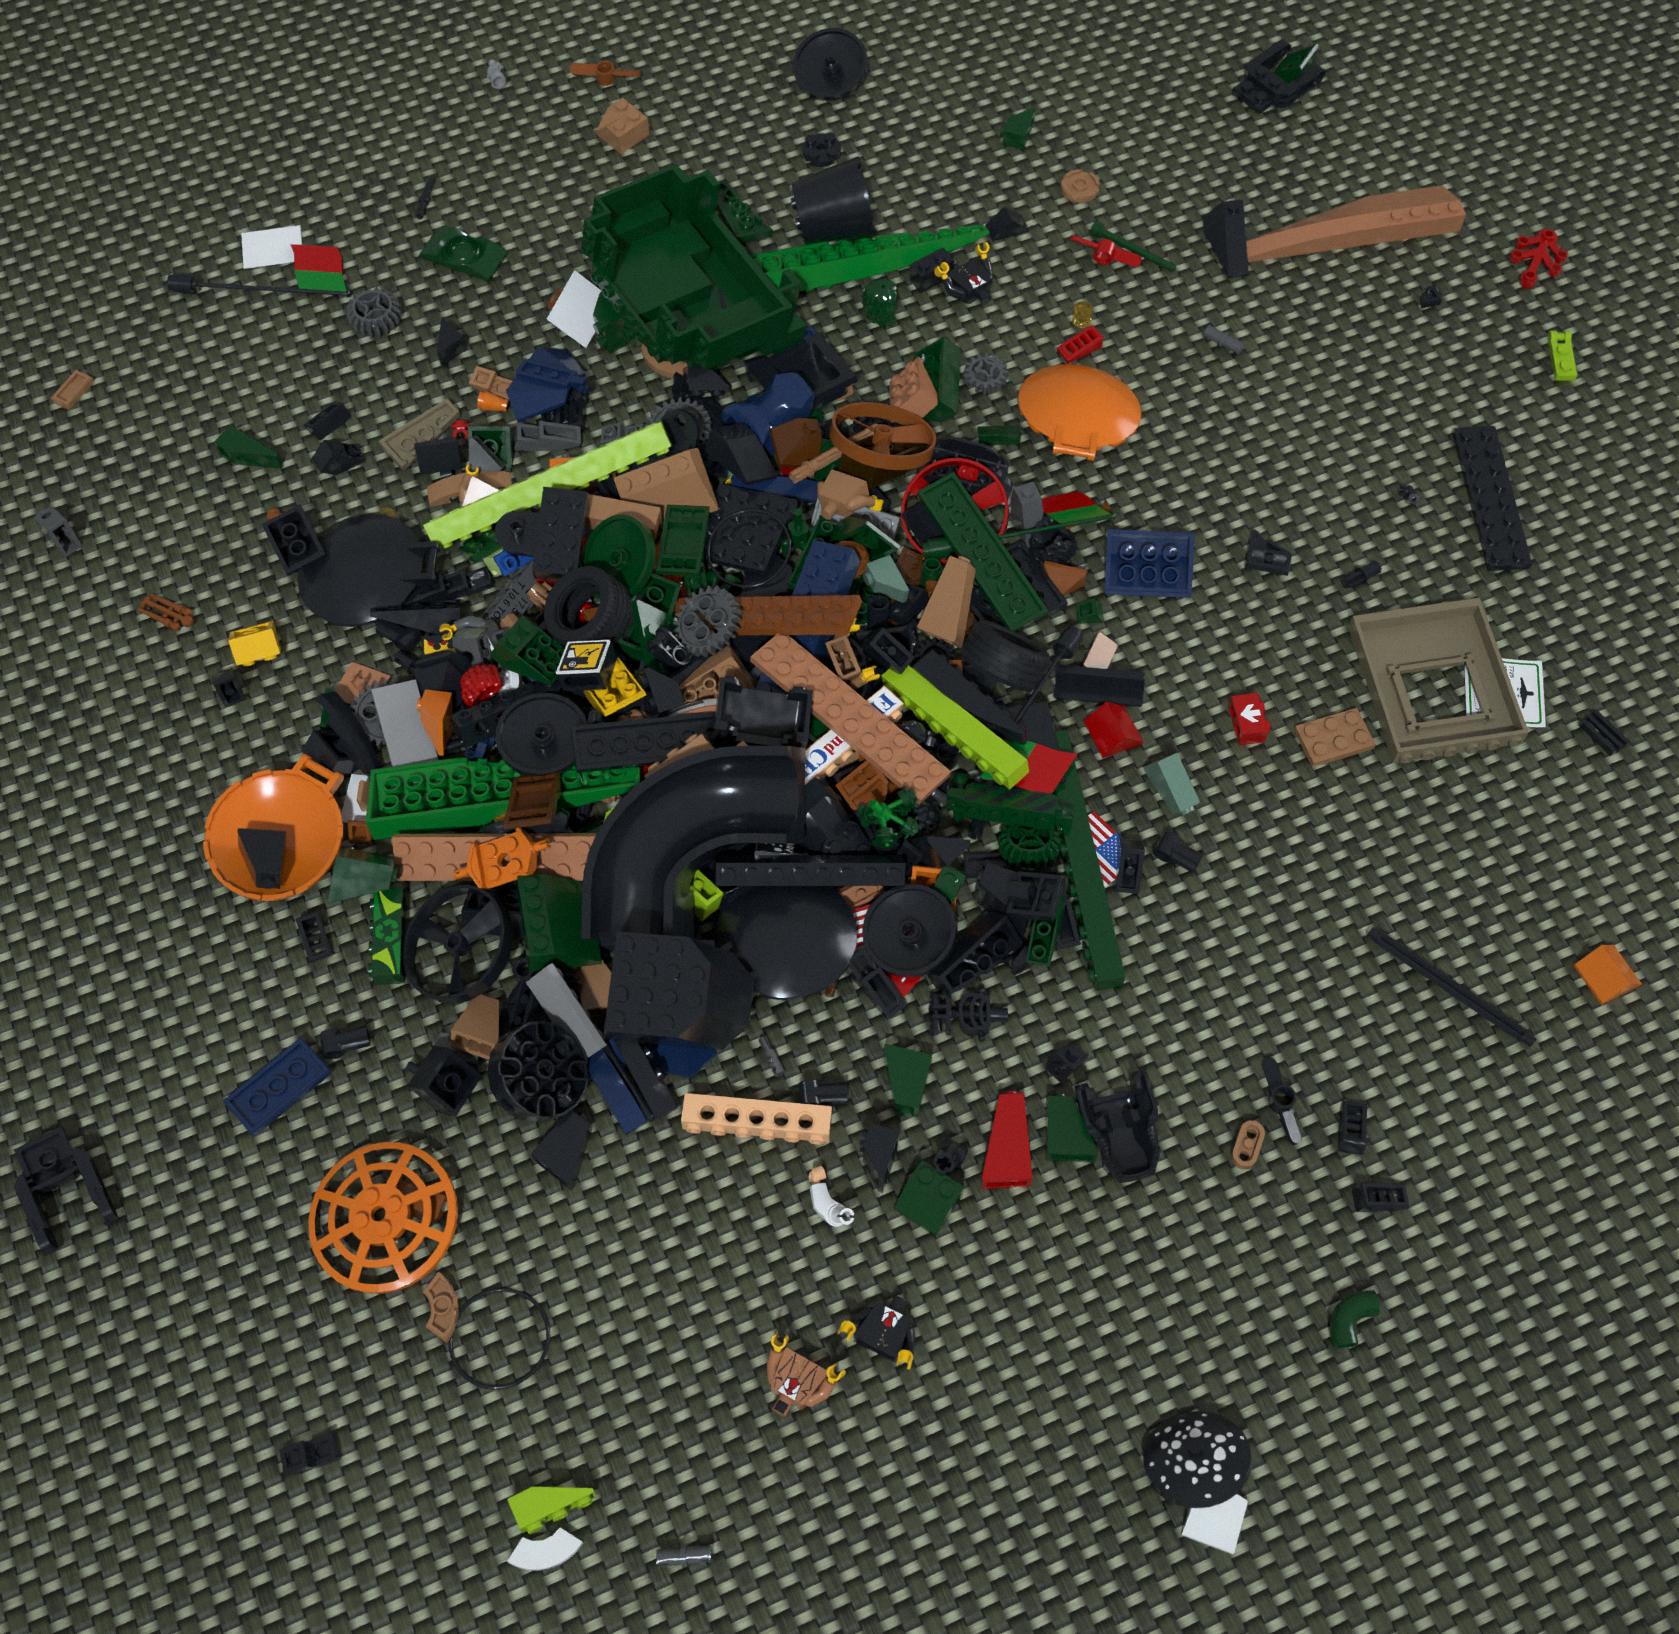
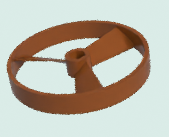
(914, 431)

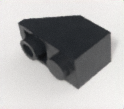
(703, 381)
(337, 457)

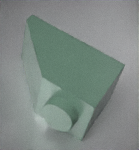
(886, 579)

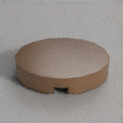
(1080, 186)

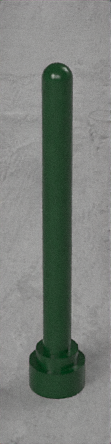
(1098, 230)

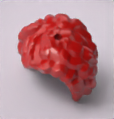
(480, 684)

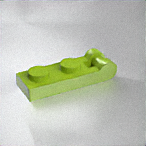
(1562, 356)

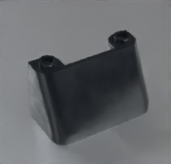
(760, 716)

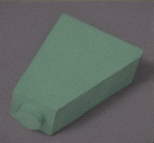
(1172, 783)

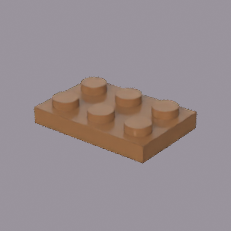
(1334, 737)

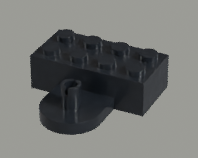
(550, 536)

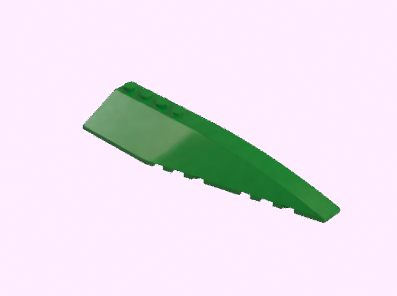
(829, 264)
(469, 794)

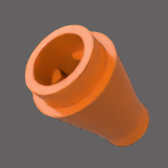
(491, 402)

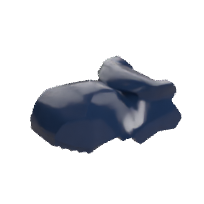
(782, 402)

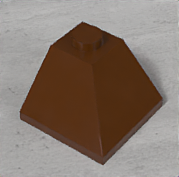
(796, 441)

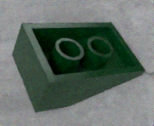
(866, 534)

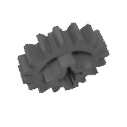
(983, 373)

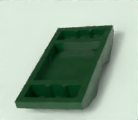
(464, 253)
(683, 540)

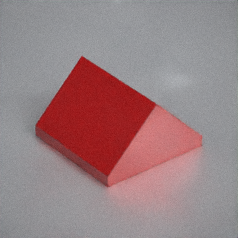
(1112, 729)

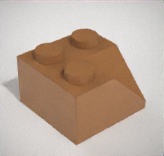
(623, 126)

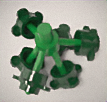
(898, 811)

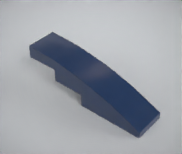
(783, 486)

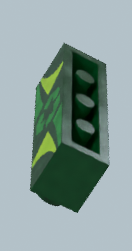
(388, 936)

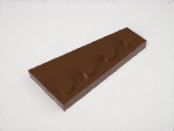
(910, 569)

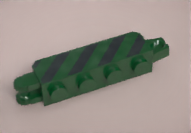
(1009, 806)

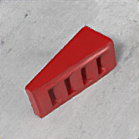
(1093, 342)

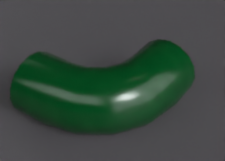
(1347, 1315)

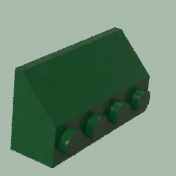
(943, 367)
(658, 593)

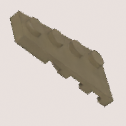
(424, 428)

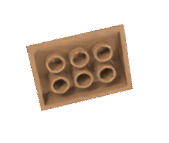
(670, 481)

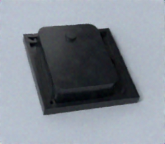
(815, 363)

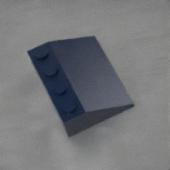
(1148, 563)

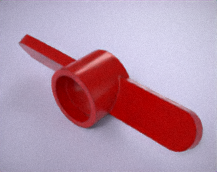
(1107, 251)

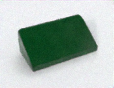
(998, 435)

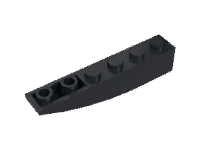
(967, 694)

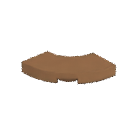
(443, 1307)

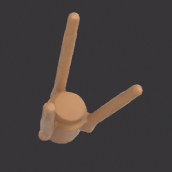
(539, 593)

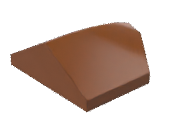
(864, 785)

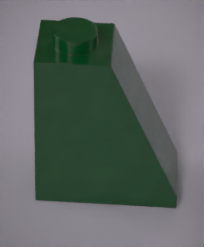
(907, 1078)
(1066, 1132)

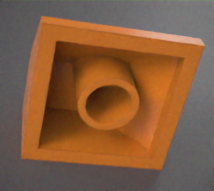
(436, 717)

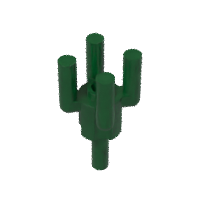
(799, 533)

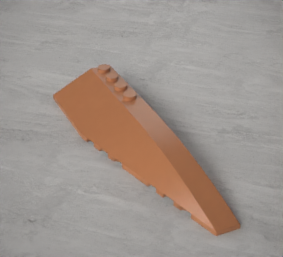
(1363, 223)

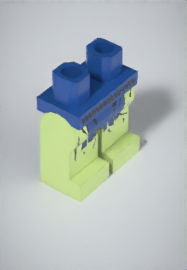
(504, 563)

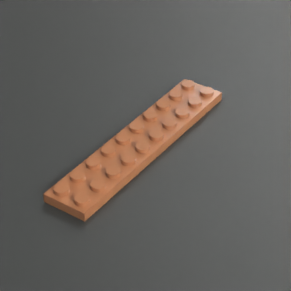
(852, 717)
(438, 855)

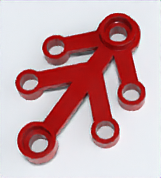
(1546, 239)

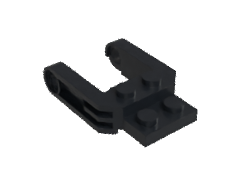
(1264, 88)
(48, 1165)

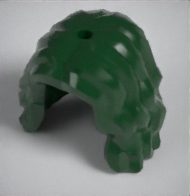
(880, 302)

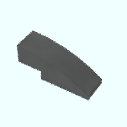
(546, 436)

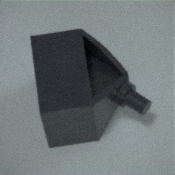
(443, 1080)

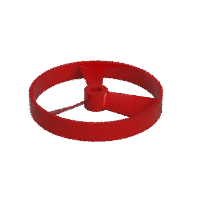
(985, 498)

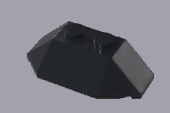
(519, 1007)

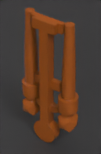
(186, 620)

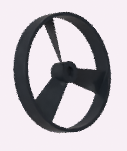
(459, 943)

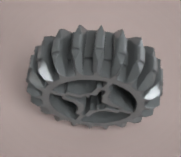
(376, 317)

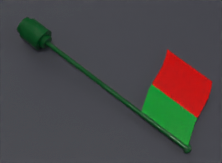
(1064, 509)

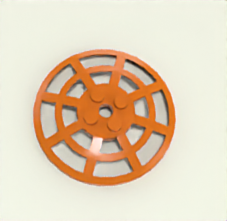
(391, 1226)

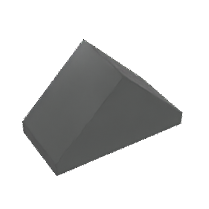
(482, 456)

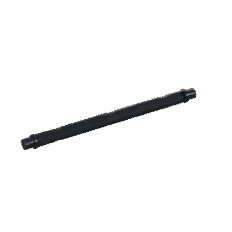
(1452, 987)

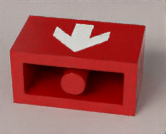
(1249, 719)

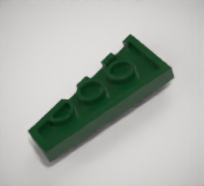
(738, 217)

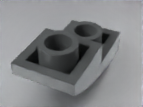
(617, 430)

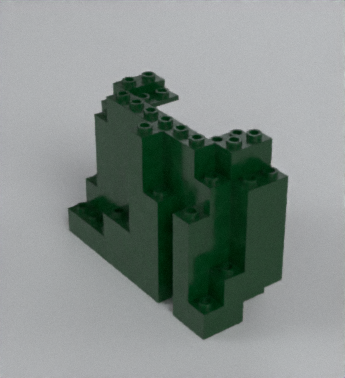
(661, 264)

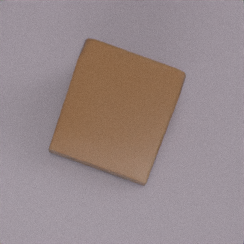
(362, 795)

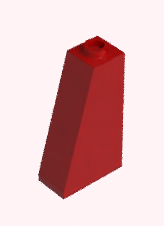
(1008, 1150)

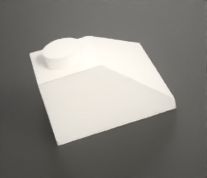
(1216, 1525)

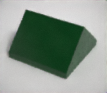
(1297, 63)
(498, 440)

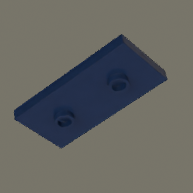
(277, 1087)

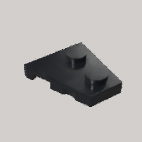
(1267, 556)

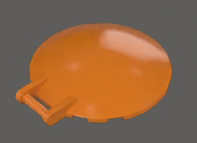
(1079, 408)
(277, 802)

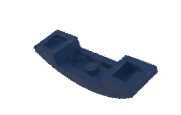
(615, 1092)

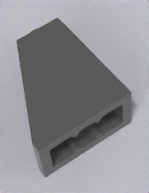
(1026, 509)

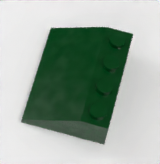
(553, 923)

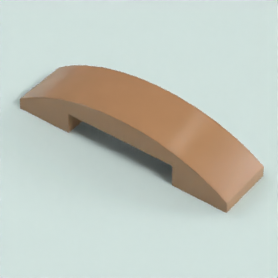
(487, 380)
(442, 490)

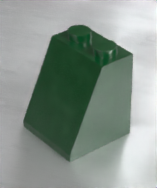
(360, 874)

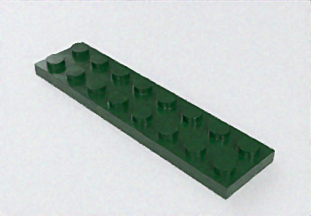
(975, 539)

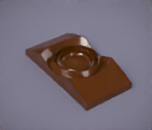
(533, 801)

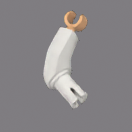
(827, 1208)

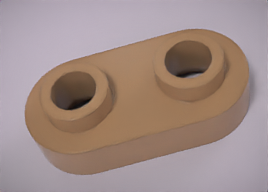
(1248, 1146)

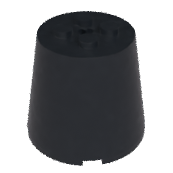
(833, 204)

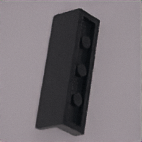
(1099, 685)

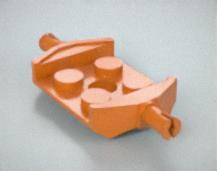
(486, 859)

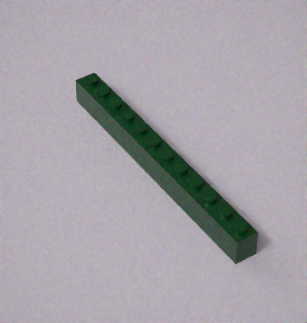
(1087, 884)

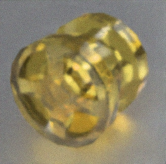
(1080, 309)

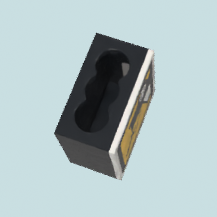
(586, 665)

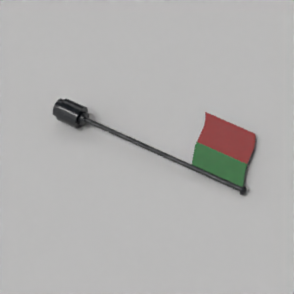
(316, 271)
(1044, 763)

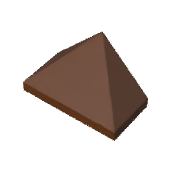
(1065, 577)

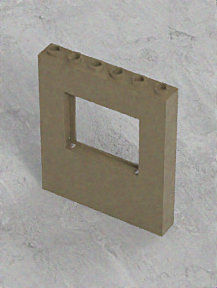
(1428, 640)

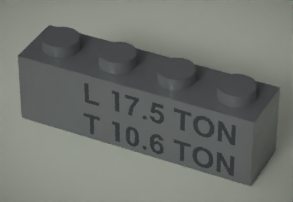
(513, 596)

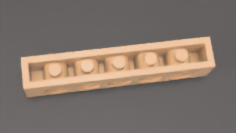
(770, 1111)

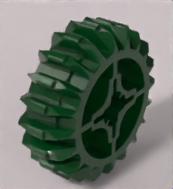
(1028, 846)

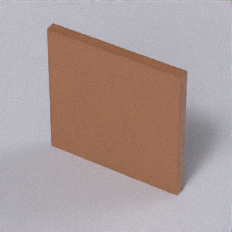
(356, 679)

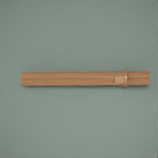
(808, 468)

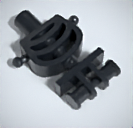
(988, 1014)

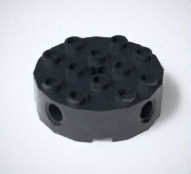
(538, 1071)

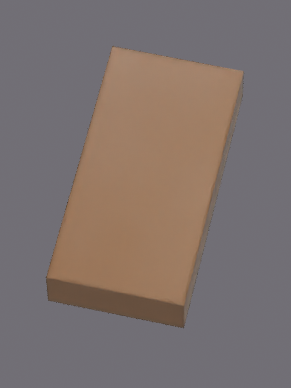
(72, 389)

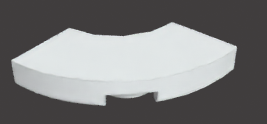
(546, 1552)

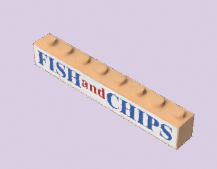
(831, 751)

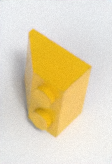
(254, 643)

